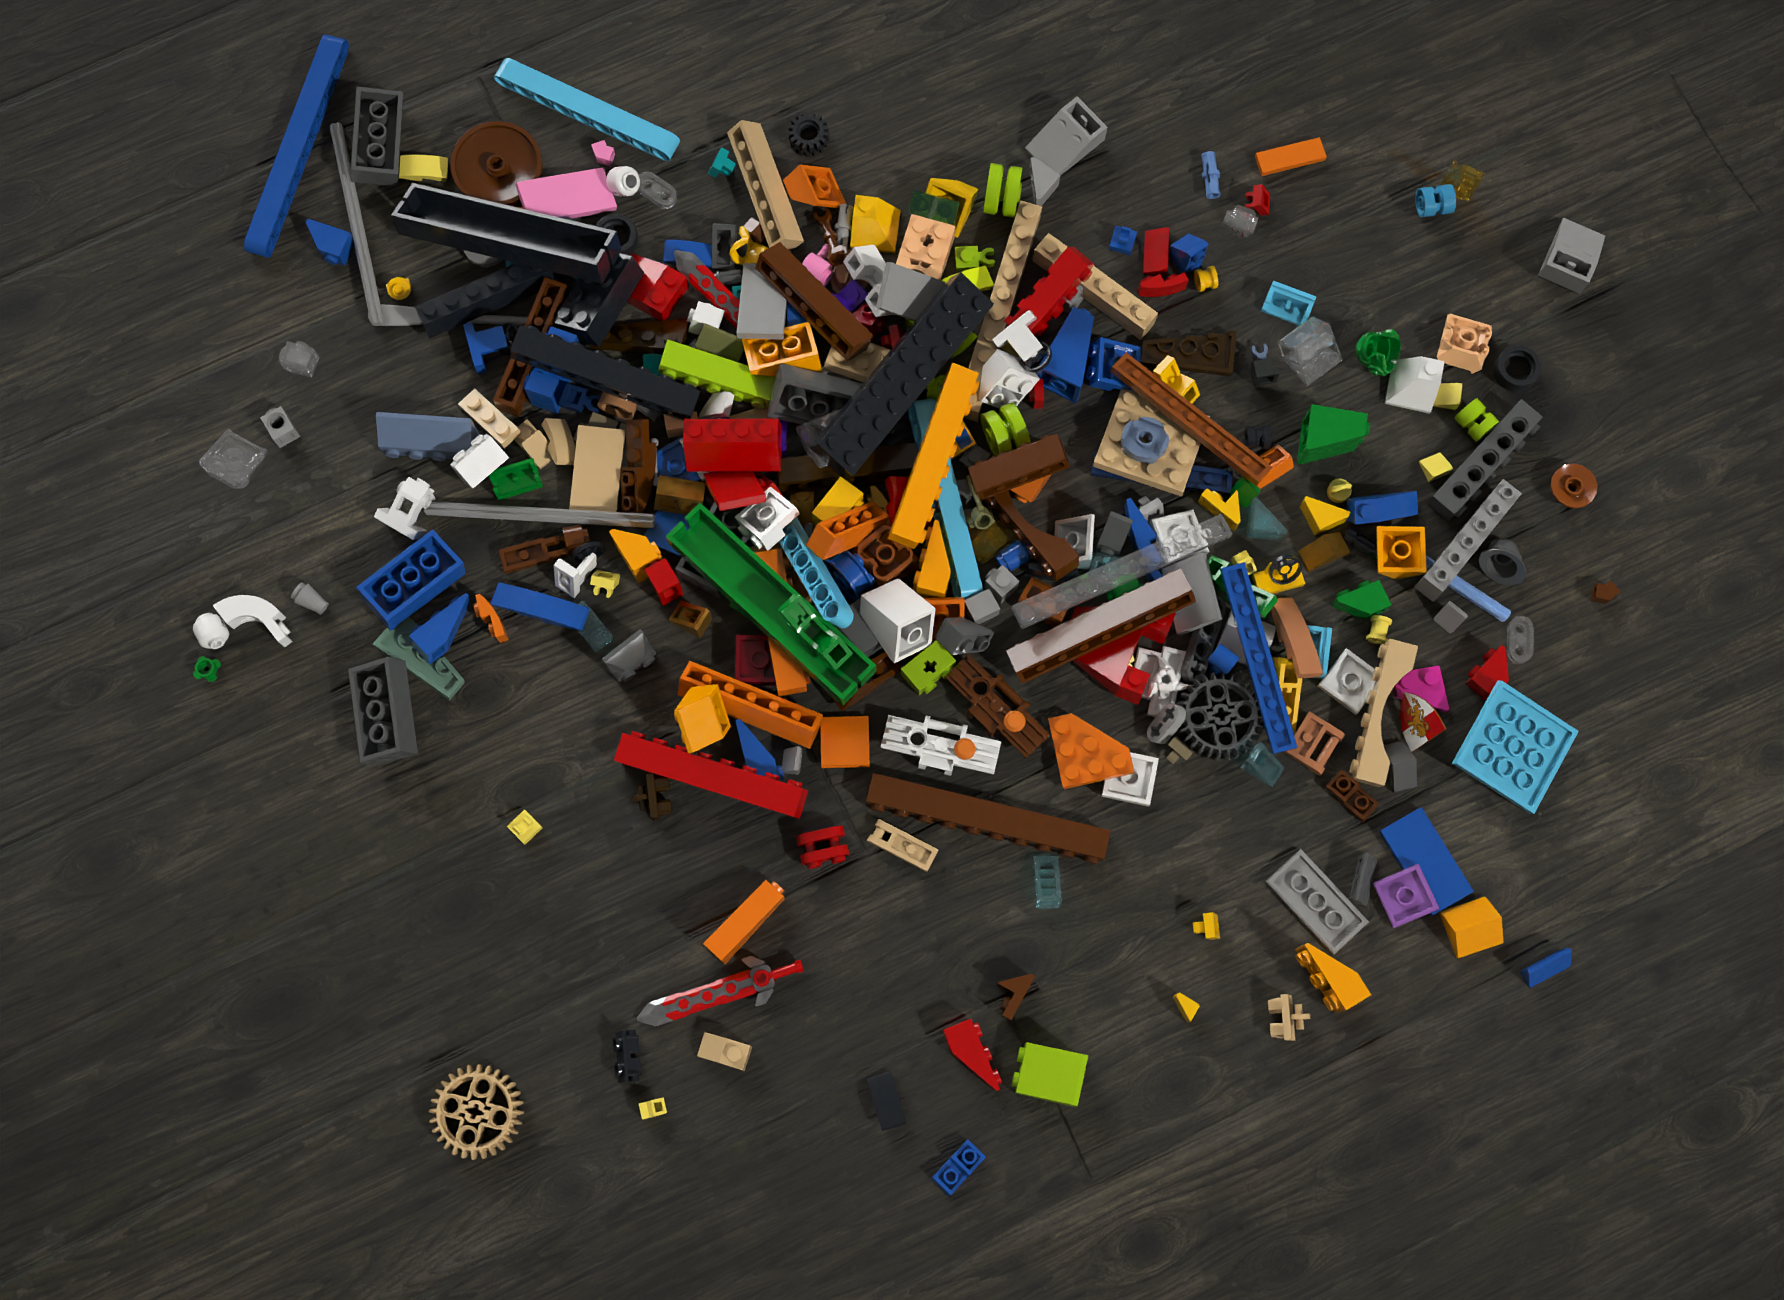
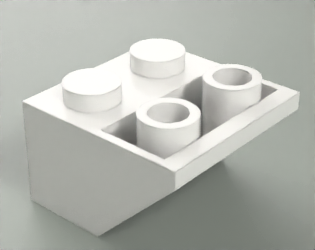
(1005, 380)

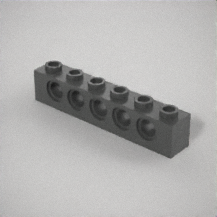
(1523, 418)

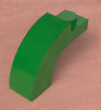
(1264, 599)
(814, 633)

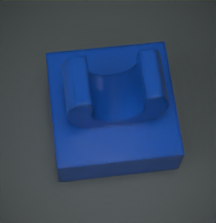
(1123, 240)

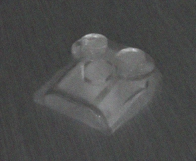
(232, 459)

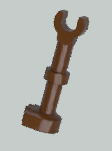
(836, 253)

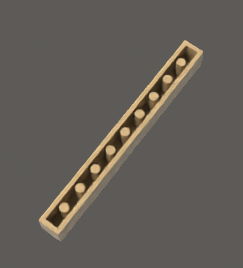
(1004, 292)

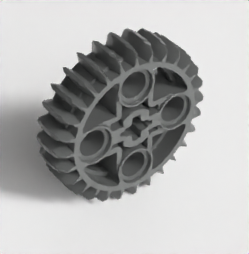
(1227, 709)

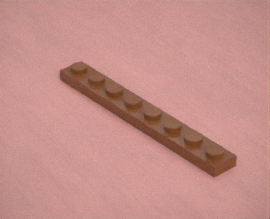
(1191, 419)

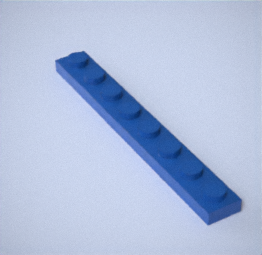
(1258, 658)

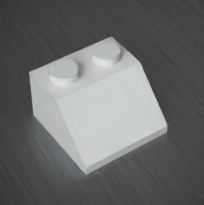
(478, 461)

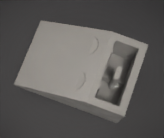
(1068, 137)
(1572, 256)

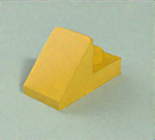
(1230, 510)

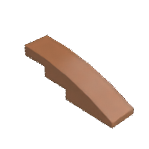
(1296, 638)

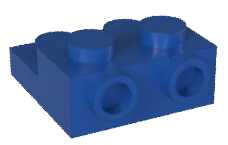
(1103, 356)

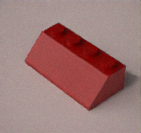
(732, 445)

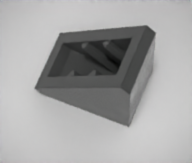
(722, 240)
(1402, 767)

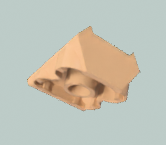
(1464, 343)

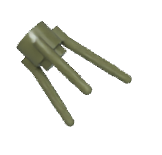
(980, 515)

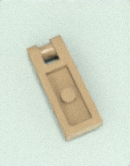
(903, 845)

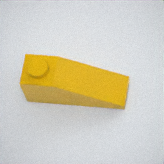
(1289, 686)

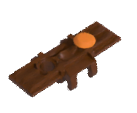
(992, 712)

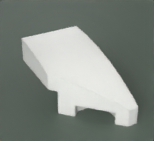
(717, 406)

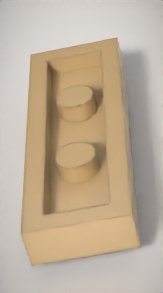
(489, 418)

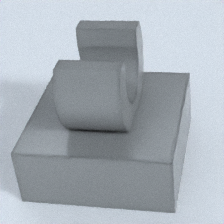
(1151, 509)

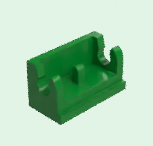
(516, 479)

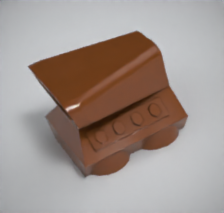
(885, 558)

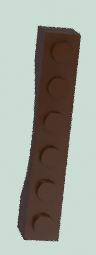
(1053, 552)

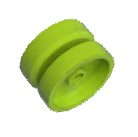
(1003, 190)
(1004, 430)

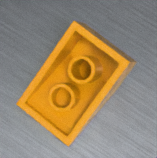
(795, 349)

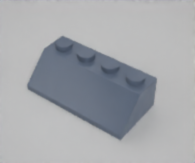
(423, 435)

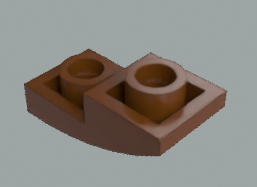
(1351, 796)

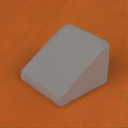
(1450, 617)
(792, 760)

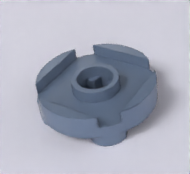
(1142, 451)

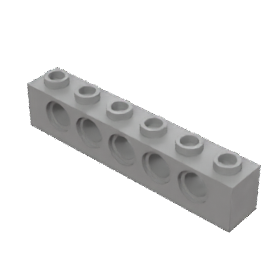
(1468, 540)

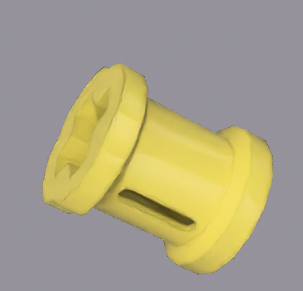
(1378, 629)

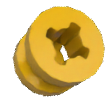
(1206, 278)

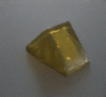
(992, 540)

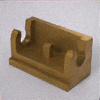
(678, 495)

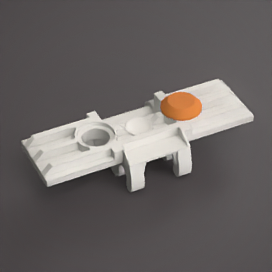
(939, 752)

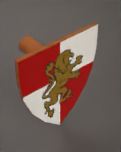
(1419, 721)

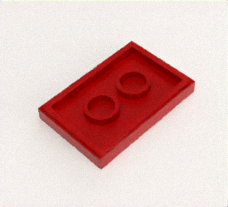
(734, 489)

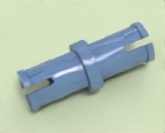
(1210, 175)

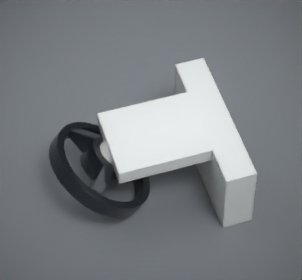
(1025, 342)
(570, 578)

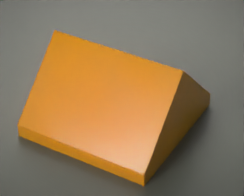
(1401, 551)
(1472, 926)

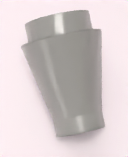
(307, 597)

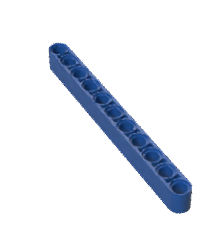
(296, 146)

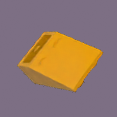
(934, 566)
(1337, 982)

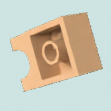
(923, 233)

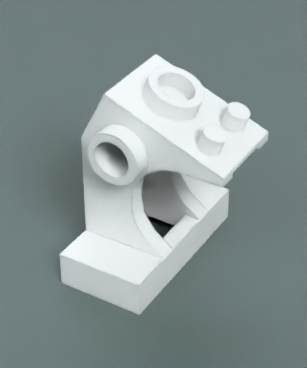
(420, 495)

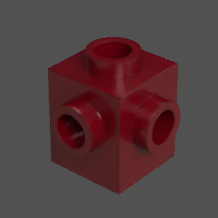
(867, 319)

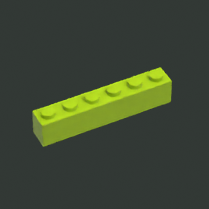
(715, 374)

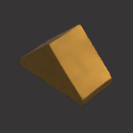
(1323, 551)
(691, 618)

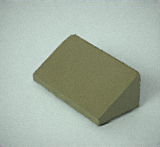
(719, 343)

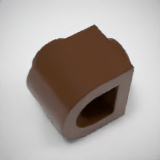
(575, 536)

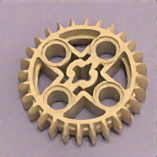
(446, 1095)

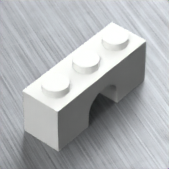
(868, 265)

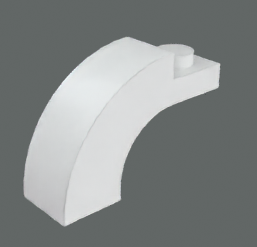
(247, 608)

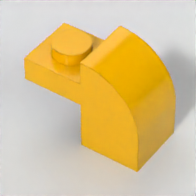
(1170, 374)

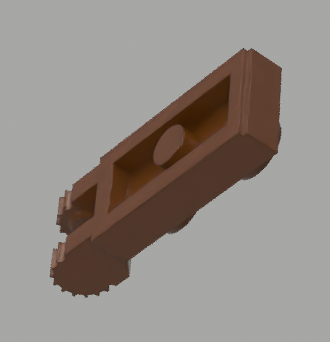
(531, 554)

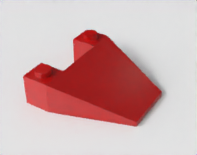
(1111, 662)

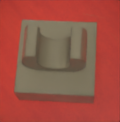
(1179, 749)

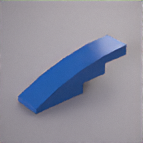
(1140, 533)
(540, 606)

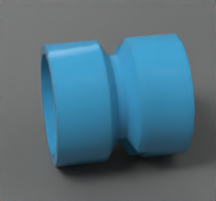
(1438, 200)

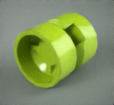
(1470, 414)

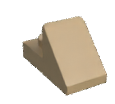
(533, 444)

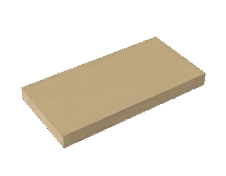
(597, 469)

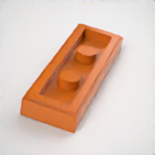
(1290, 156)

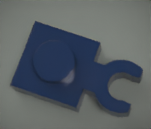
(577, 398)

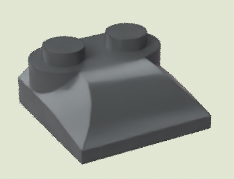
(630, 657)

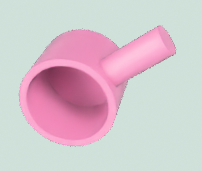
(819, 266)

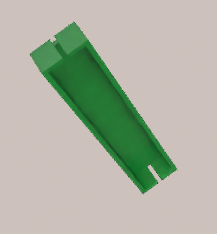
(759, 594)

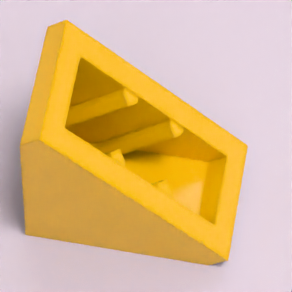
(1322, 515)

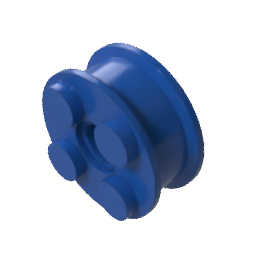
(850, 574)

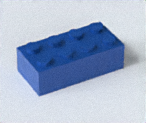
(411, 580)

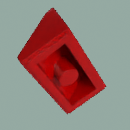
(1156, 251)

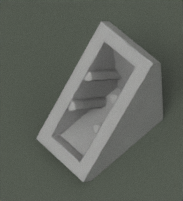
(1043, 180)

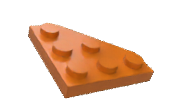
(1087, 753)

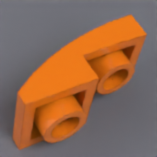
(488, 614)

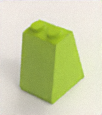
(1050, 1074)

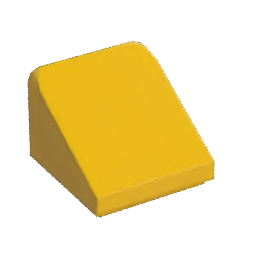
(1186, 1006)

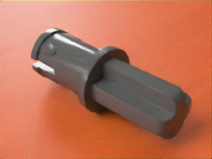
(729, 277)

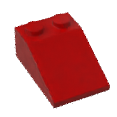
(658, 289)

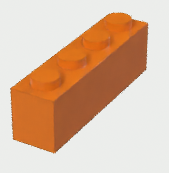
(846, 530)

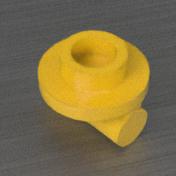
(399, 288)

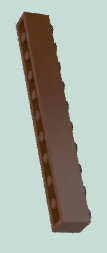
(988, 818)

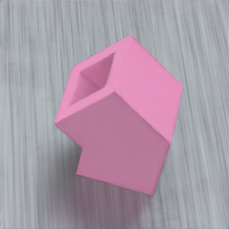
(603, 153)

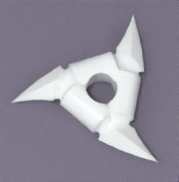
(1157, 683)

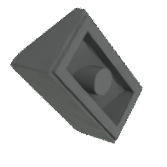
(1363, 879)

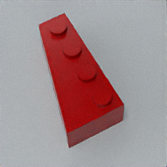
(1055, 290)

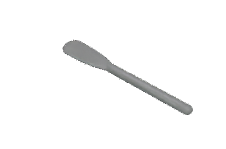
(405, 316)

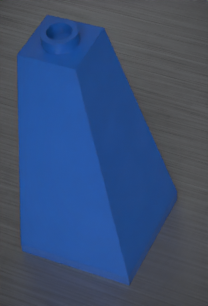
(1069, 356)

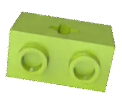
(934, 655)

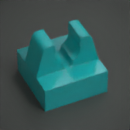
(721, 164)

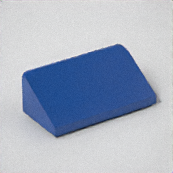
(1547, 967)

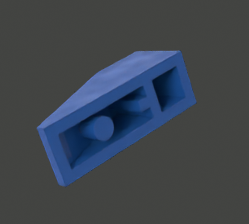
(1382, 507)
(756, 754)

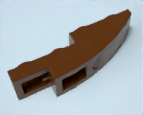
(641, 460)

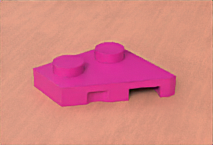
(1426, 684)

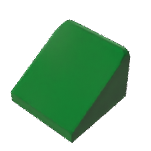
(1246, 491)

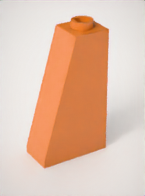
(745, 921)

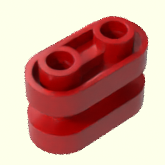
(814, 857)

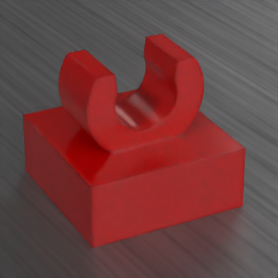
(1260, 199)
(896, 333)

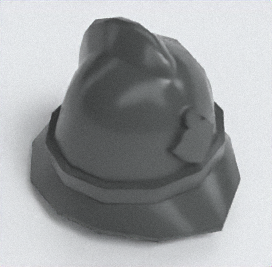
(1503, 562)

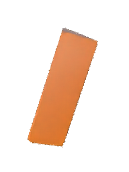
(1279, 460)

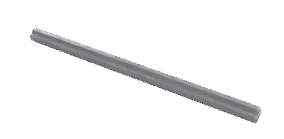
(357, 225)
(541, 514)

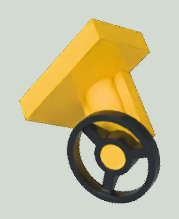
(1280, 575)

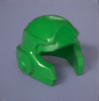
(1379, 351)

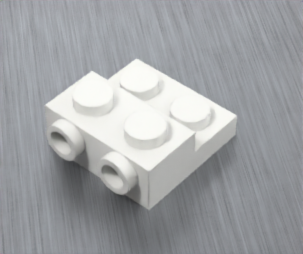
(766, 519)

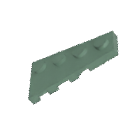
(438, 675)

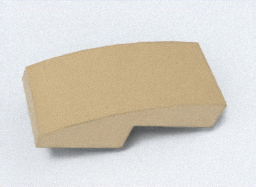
(561, 441)

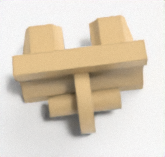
(1286, 1029)

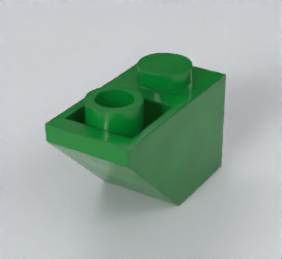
(1363, 602)

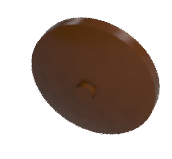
(493, 159)

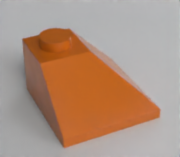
(814, 186)

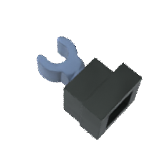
(1262, 368)

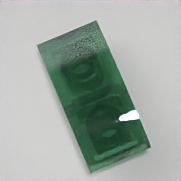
(933, 207)

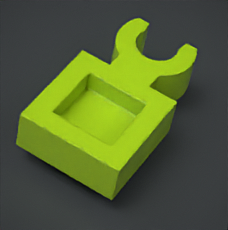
(969, 257)

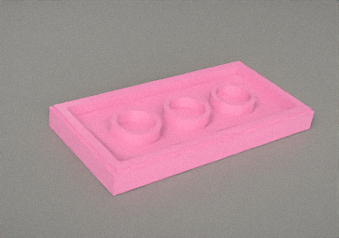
(568, 194)

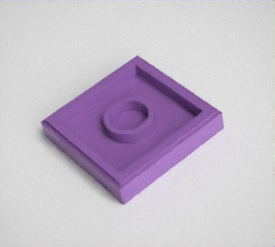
(1406, 895)

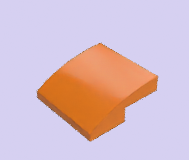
(845, 742)

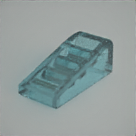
(1047, 897)

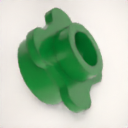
(200, 666)

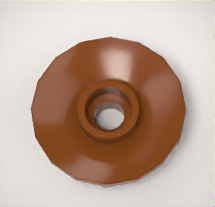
(1582, 481)

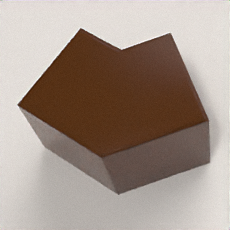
(755, 230)
(1604, 593)

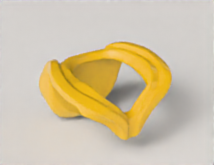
(753, 251)

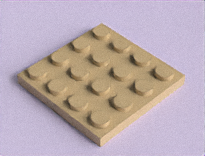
(1169, 471)

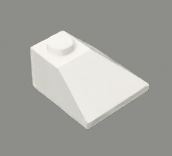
(1414, 383)

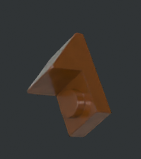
(1018, 987)

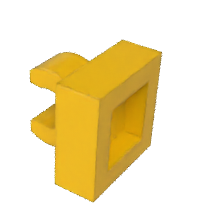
(1208, 926)

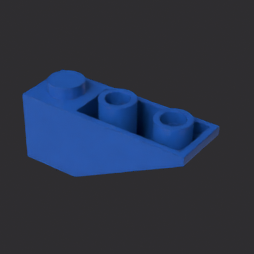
(438, 633)

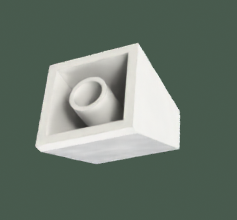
(898, 619)

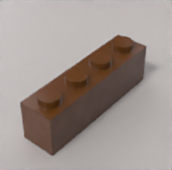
(1019, 466)

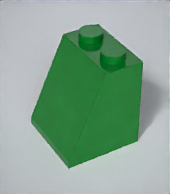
(1330, 433)

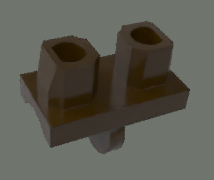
(654, 785)

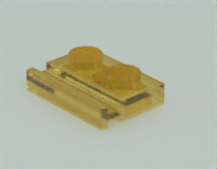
(1464, 180)

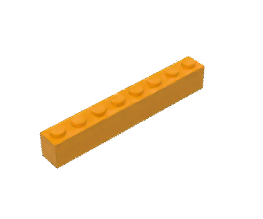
(933, 456)

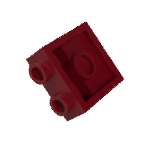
(754, 660)

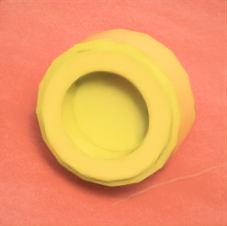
(1339, 490)

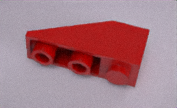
(967, 1048)

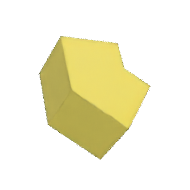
(1244, 557)
(652, 1108)

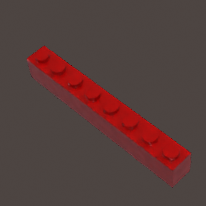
(712, 775)

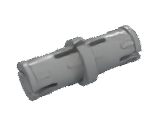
(844, 226)

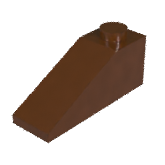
(884, 671)

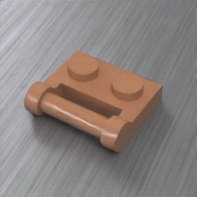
(1307, 739)

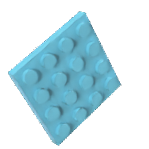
(1515, 747)

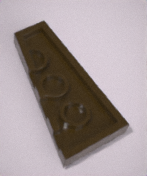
(645, 336)

